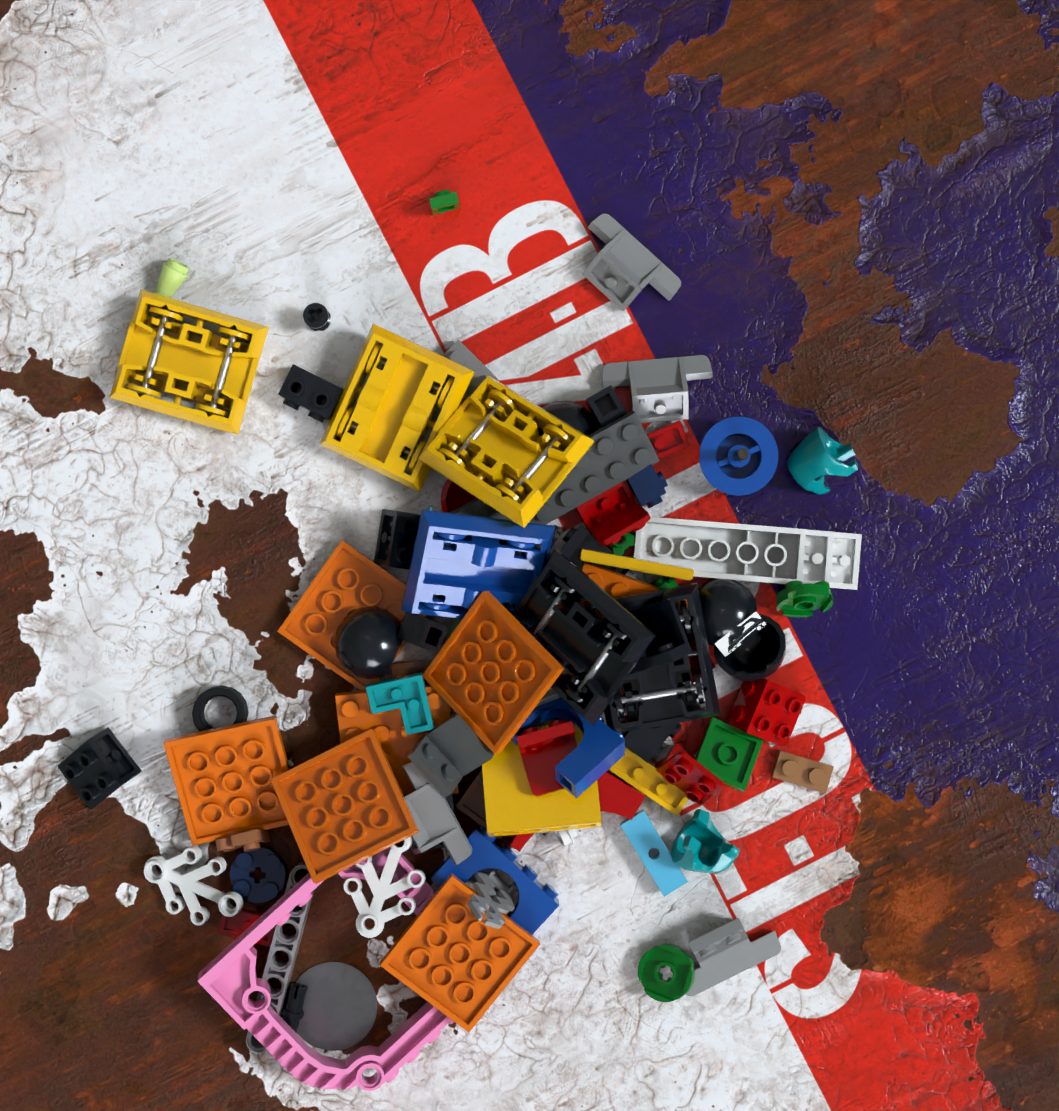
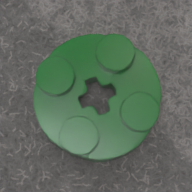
(801, 599)
(652, 978)

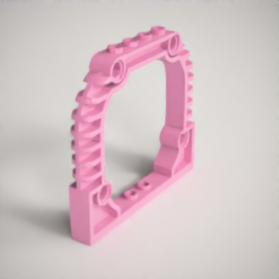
(233, 977)

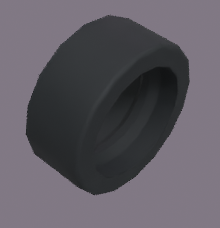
(224, 691)

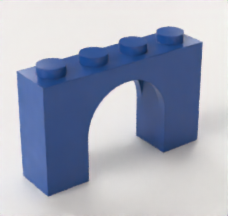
(591, 758)
(534, 899)

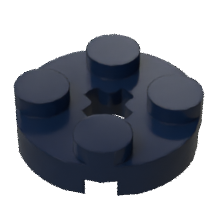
(268, 886)

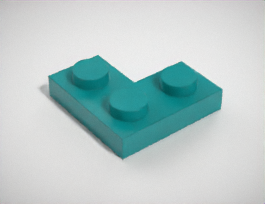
(408, 695)

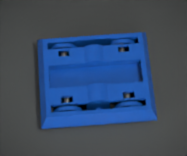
(453, 572)

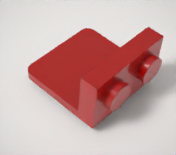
(612, 514)
(766, 710)
(543, 751)
(689, 775)

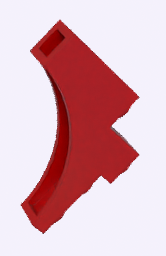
(614, 797)

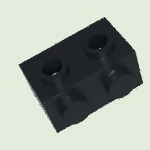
(311, 393)

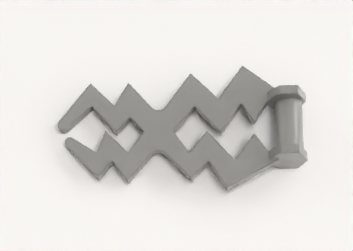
(483, 902)

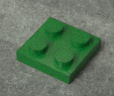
(729, 753)

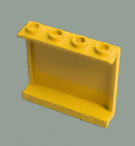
(516, 811)

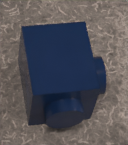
(647, 486)

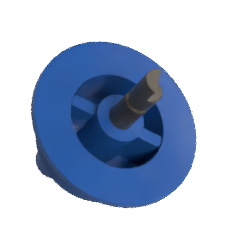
(738, 456)

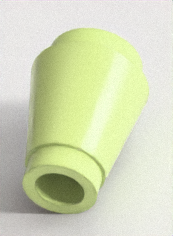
(171, 278)

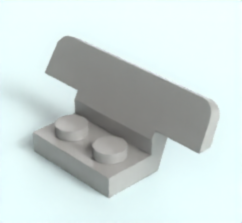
(626, 265)
(658, 385)
(434, 818)
(728, 953)

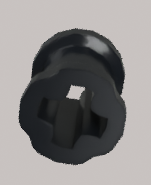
(319, 309)

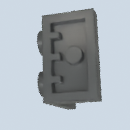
(449, 754)

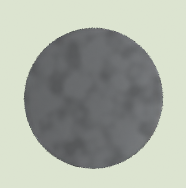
(336, 1006)

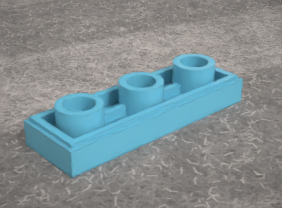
(661, 867)

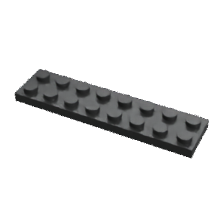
(615, 455)

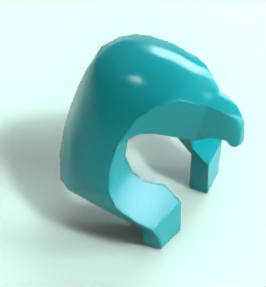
(816, 458)
(702, 847)

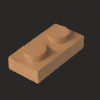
(802, 771)

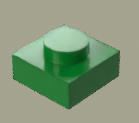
(444, 201)

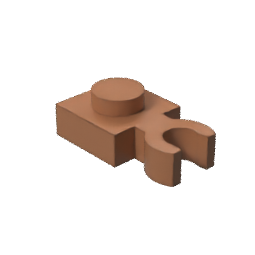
(248, 840)

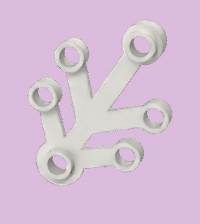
(189, 885)
(382, 890)

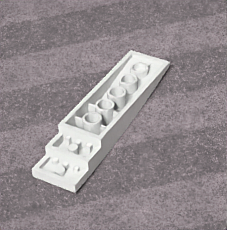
(752, 551)

